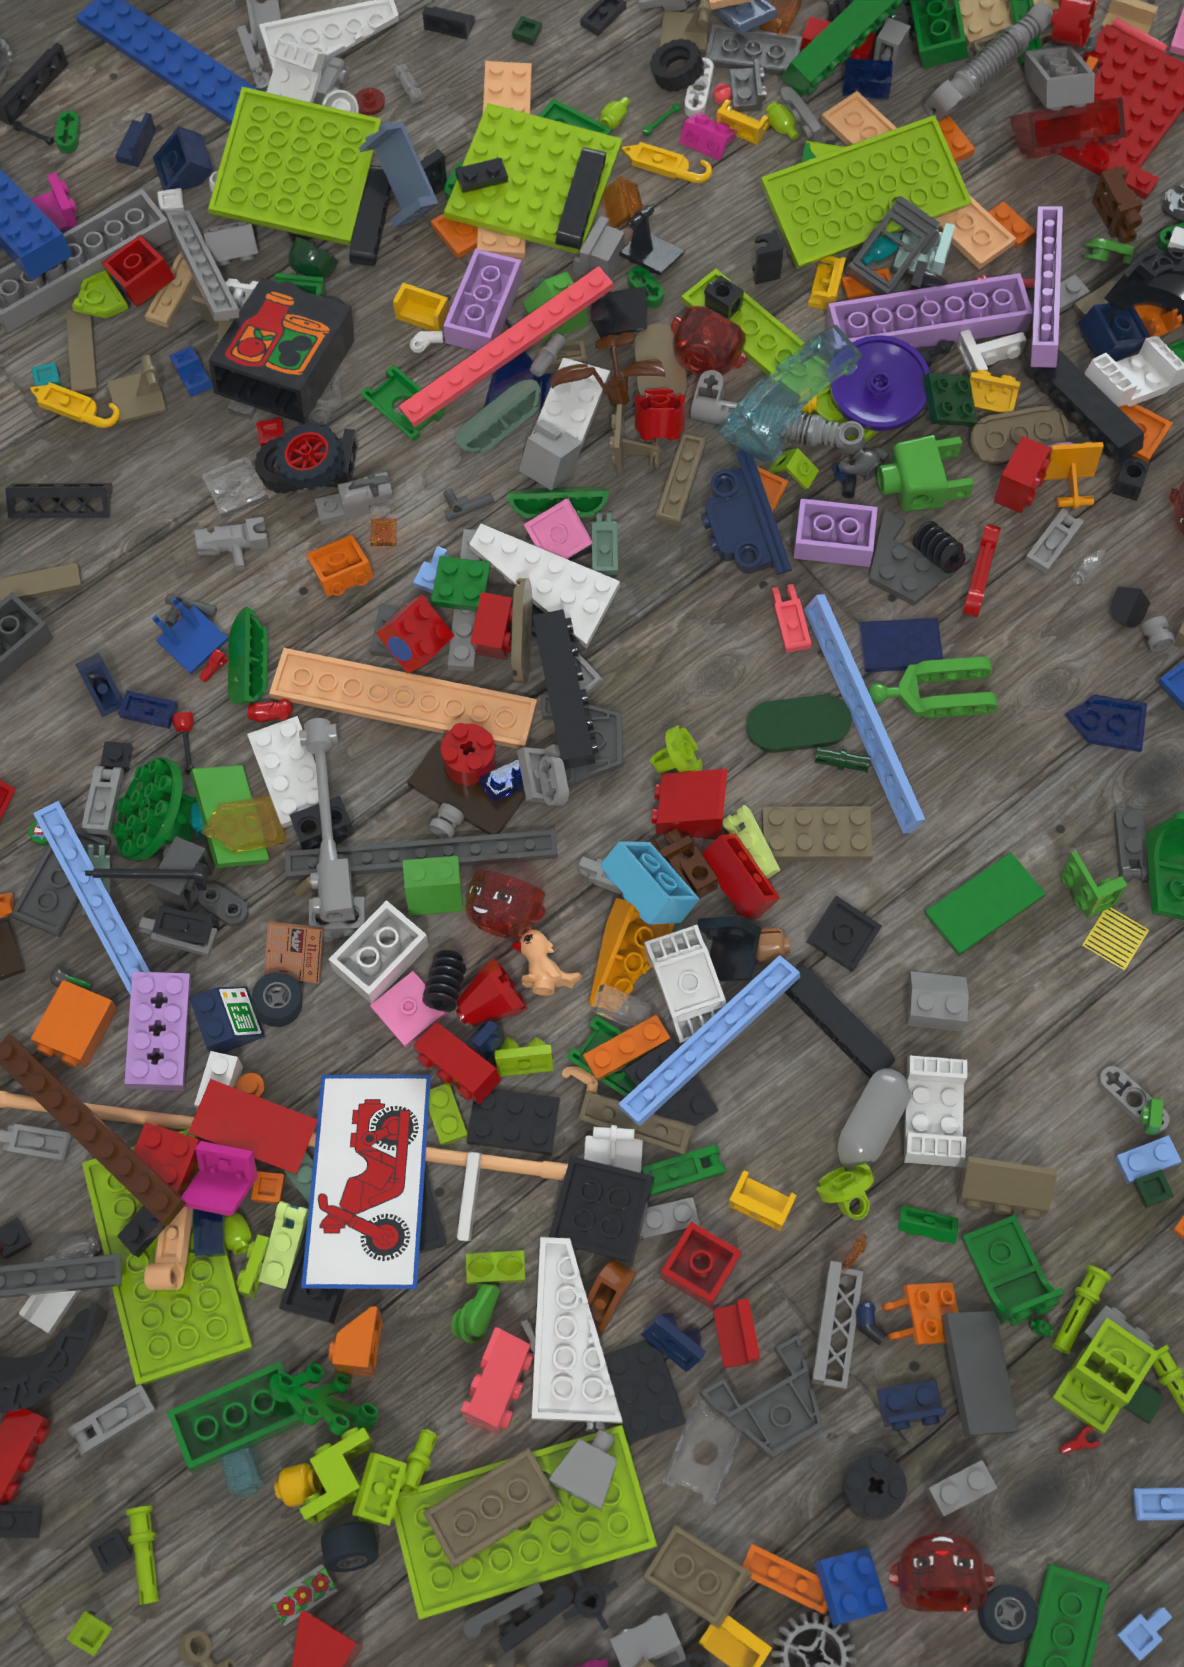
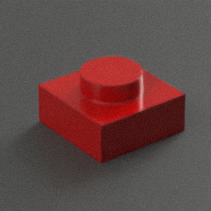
(269, 430)

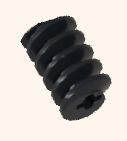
(939, 547)
(444, 981)

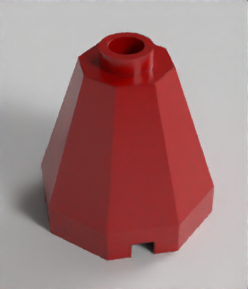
(490, 997)

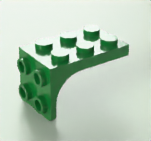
(1166, 867)
(1010, 1271)

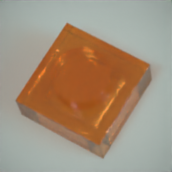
(383, 532)

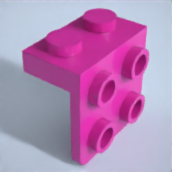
(56, 205)
(222, 1178)

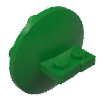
(152, 810)

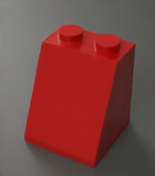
(691, 803)
(322, 1644)

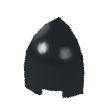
(1129, 606)

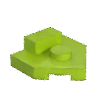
(99, 297)

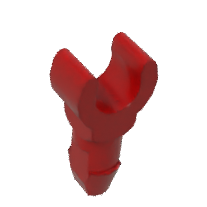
(216, 662)
(1078, 1442)

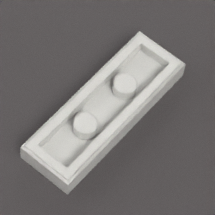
(469, 1196)

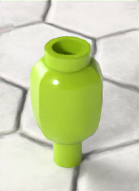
(614, 113)
(782, 120)
(237, 1234)

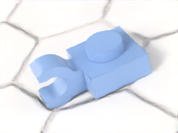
(427, 573)
(1141, 1634)

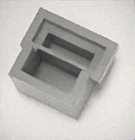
(601, 249)
(549, 455)

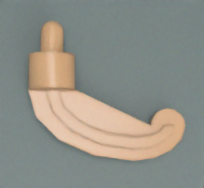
(582, 1075)

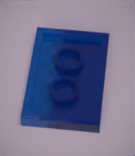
(899, 643)

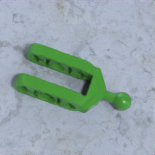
(941, 705)

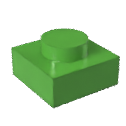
(1152, 1116)

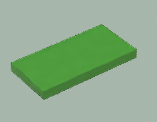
(218, 786)

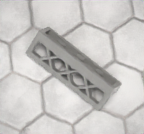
(826, 1325)

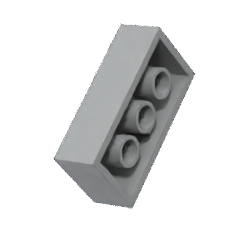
(1059, 77)

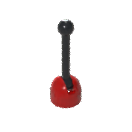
(183, 723)

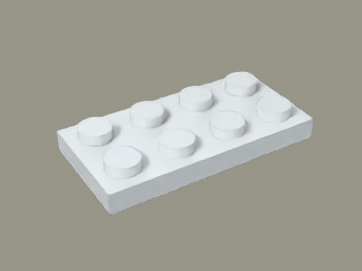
(573, 404)
(286, 768)

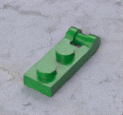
(685, 1170)

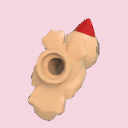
(542, 971)

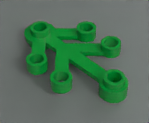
(289, 1388)

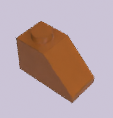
(609, 1293)

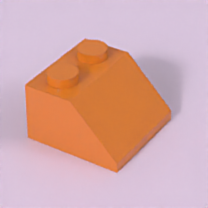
(358, 1344)

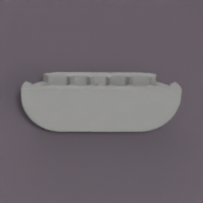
(873, 1118)

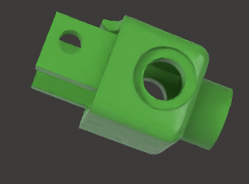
(919, 475)

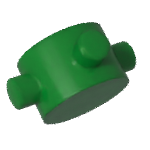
(1041, 1328)

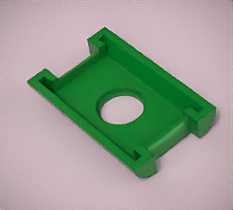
(396, 388)
(602, 1033)

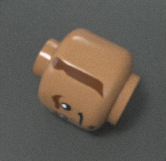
(771, 945)

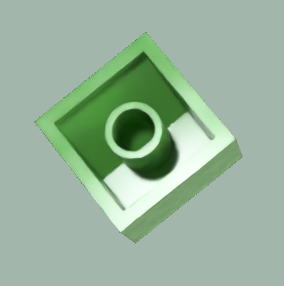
(546, 291)
(433, 885)

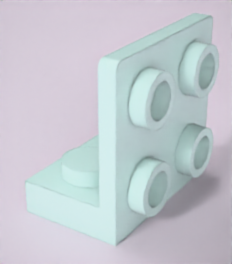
(935, 258)

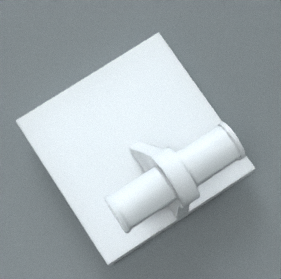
(614, 1148)

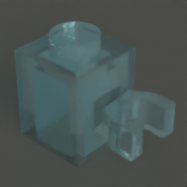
(242, 1473)

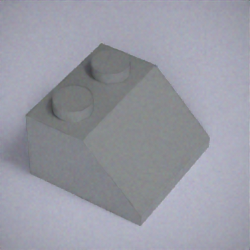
(231, 242)
(937, 1001)

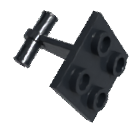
(647, 248)

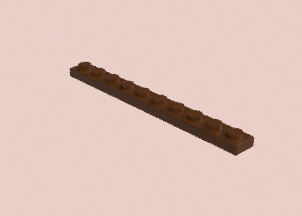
(90, 1131)

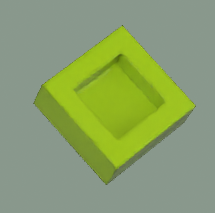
(89, 1633)

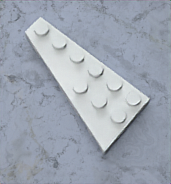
(331, 29)
(553, 579)
(569, 1360)

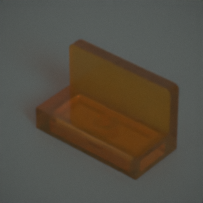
(787, 11)
(621, 201)

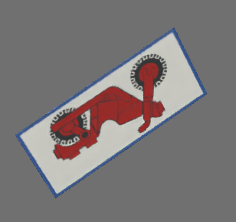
(367, 1182)

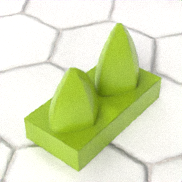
(525, 1060)
(495, 1267)

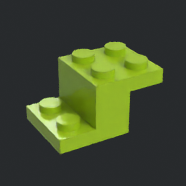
(1105, 1376)
(336, 1475)

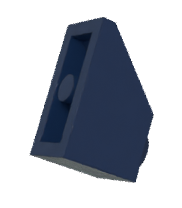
(100, 684)

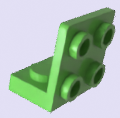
(1088, 896)

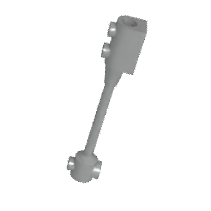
(332, 874)

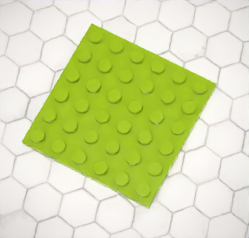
(294, 166)
(540, 169)

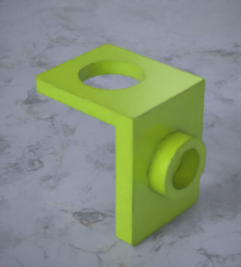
(797, 466)

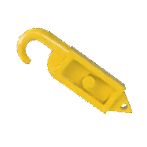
(664, 162)
(72, 405)

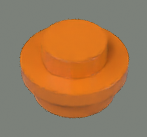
(251, 1084)

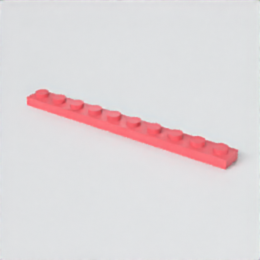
(506, 346)

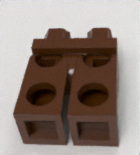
(1118, 205)
(688, 863)

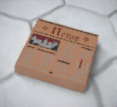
(294, 951)

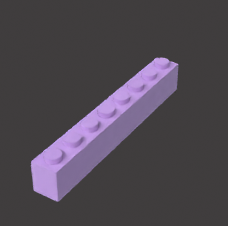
(1047, 287)

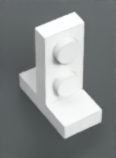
(979, 356)

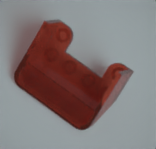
(1071, 126)

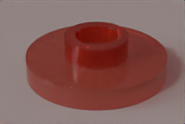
(370, 101)

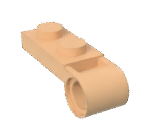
(171, 1254)

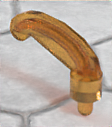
(858, 1247)

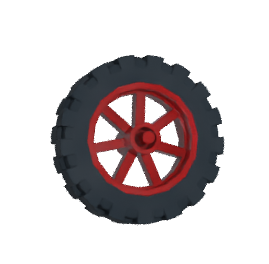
(313, 472)

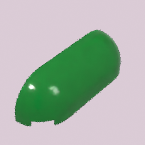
(533, 502)
(247, 658)

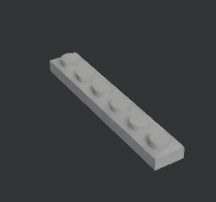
(461, 652)

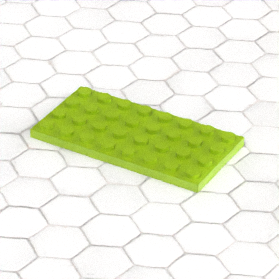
(845, 194)
(166, 1328)
(548, 1547)

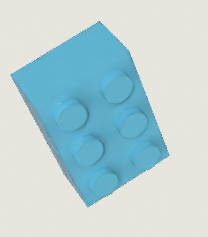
(649, 883)

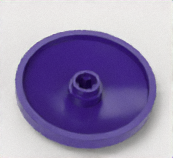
(885, 387)

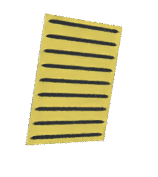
(1115, 938)

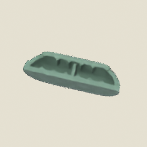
(499, 417)

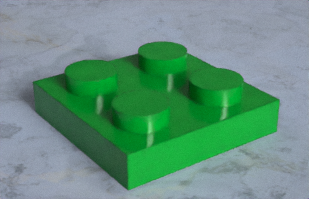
(460, 583)

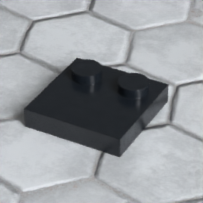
(844, 933)

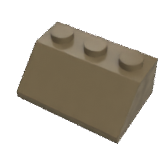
(1006, 1187)

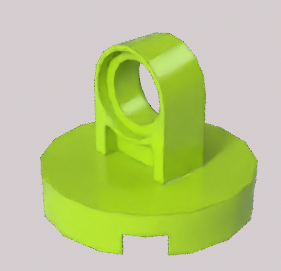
(678, 753)
(844, 1186)

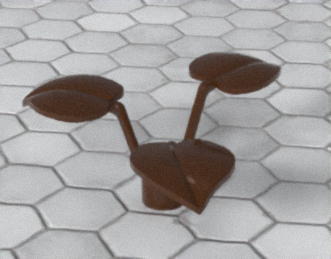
(617, 387)

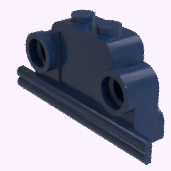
(743, 520)

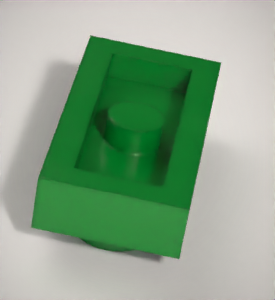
(928, 1224)

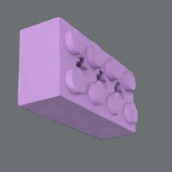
(483, 300)
(171, 1044)

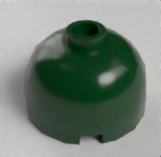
(310, 261)

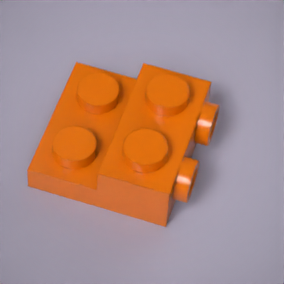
(340, 566)

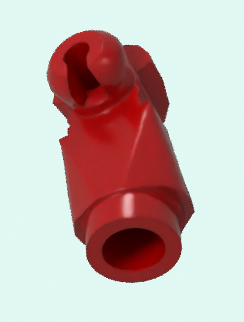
(270, 711)

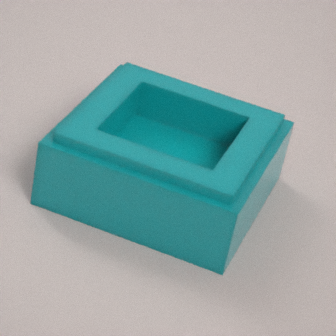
(45, 374)

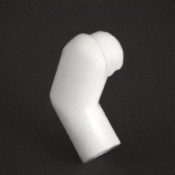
(424, 339)

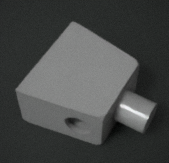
(587, 1470)

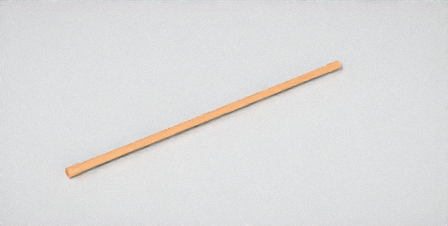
(544, 1169)

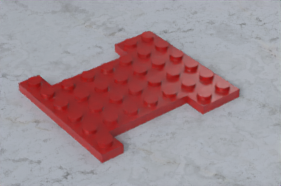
(1152, 102)

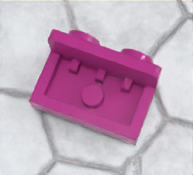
(706, 135)

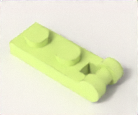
(752, 840)
(283, 1245)

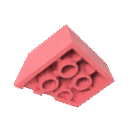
(499, 1384)

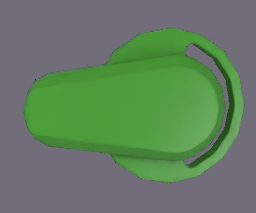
(1102, 248)
(475, 1315)

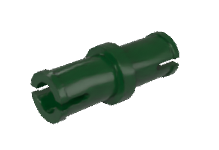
(842, 759)

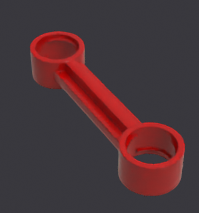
(981, 570)

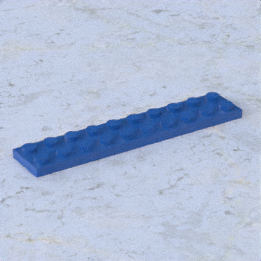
(165, 55)

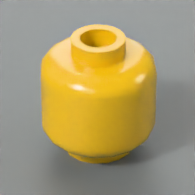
(297, 1484)

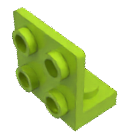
(380, 1490)

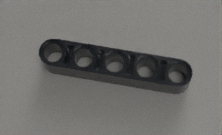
(581, 198)
(370, 218)
(839, 1023)

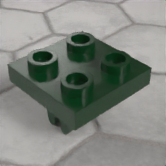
(950, 399)

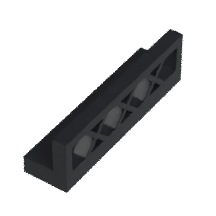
(32, 84)
(58, 490)

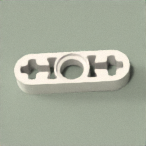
(701, 96)

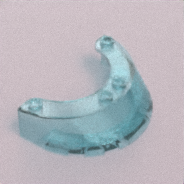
(776, 401)

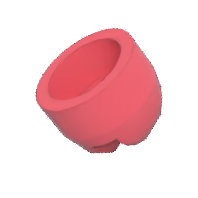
(721, 93)

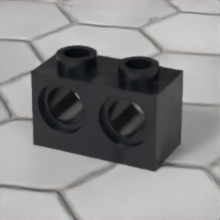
(310, 818)

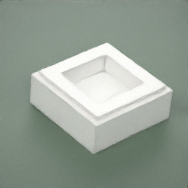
(171, 201)

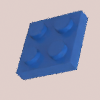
(850, 1586)

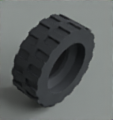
(681, 77)
(264, 464)

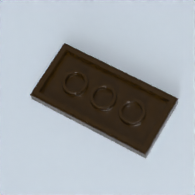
(472, 801)

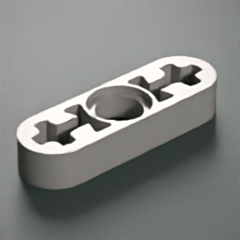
(1112, 1090)

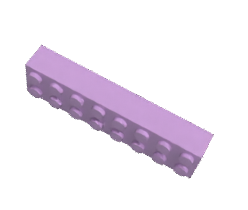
(938, 313)

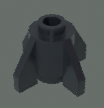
(590, 1591)

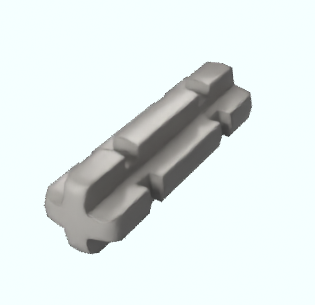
(409, 83)

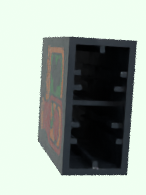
(282, 349)

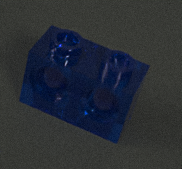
(868, 78)

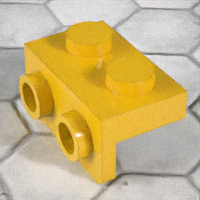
(994, 393)

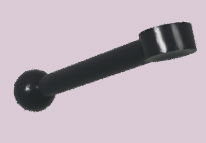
(17, 125)

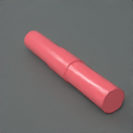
(1139, 34)

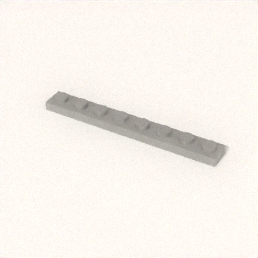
(202, 266)

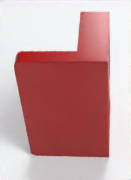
(736, 1334)

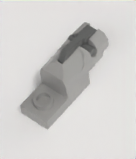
(354, 498)

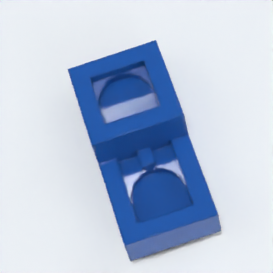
(191, 371)

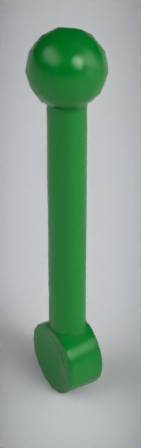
(647, 130)

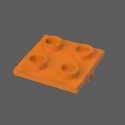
(1159, 320)
(926, 1306)

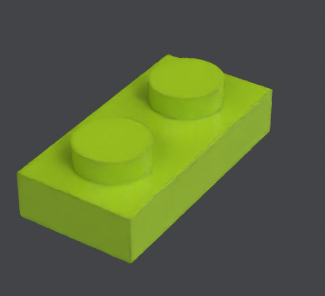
(446, 1115)
(248, 1278)

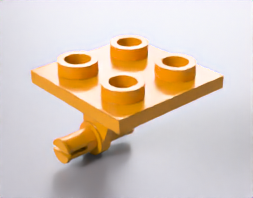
(1074, 462)

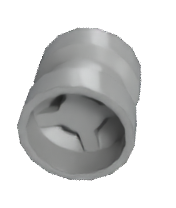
(1158, 634)
(446, 821)

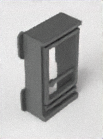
(914, 221)

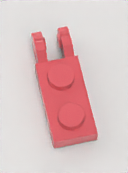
(791, 620)

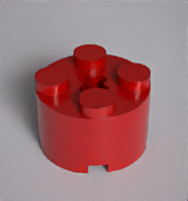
(1072, 22)
(659, 414)
(468, 753)

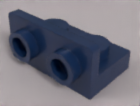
(910, 1404)

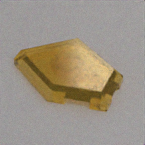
(246, 824)

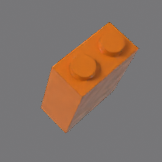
(73, 1024)

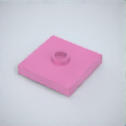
(559, 531)
(404, 1010)

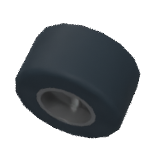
(277, 989)
(349, 1547)
(1017, 1609)

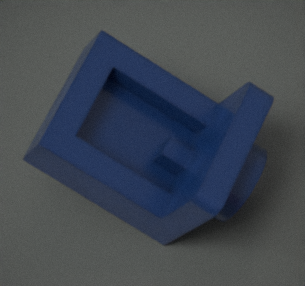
(486, 1040)

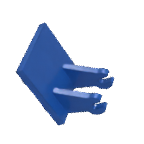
(191, 638)

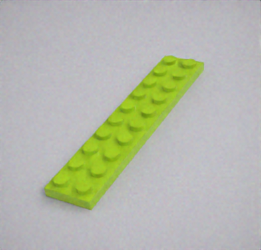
(768, 343)

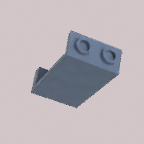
(402, 171)

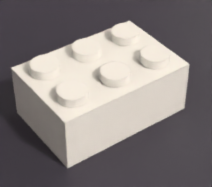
(379, 952)

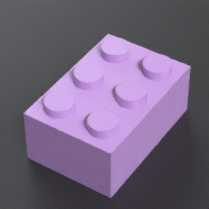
(835, 532)

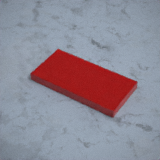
(253, 1124)

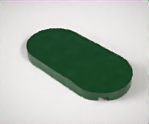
(798, 723)

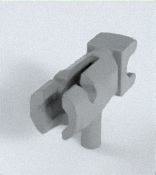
(233, 539)

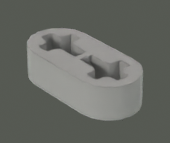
(553, 781)

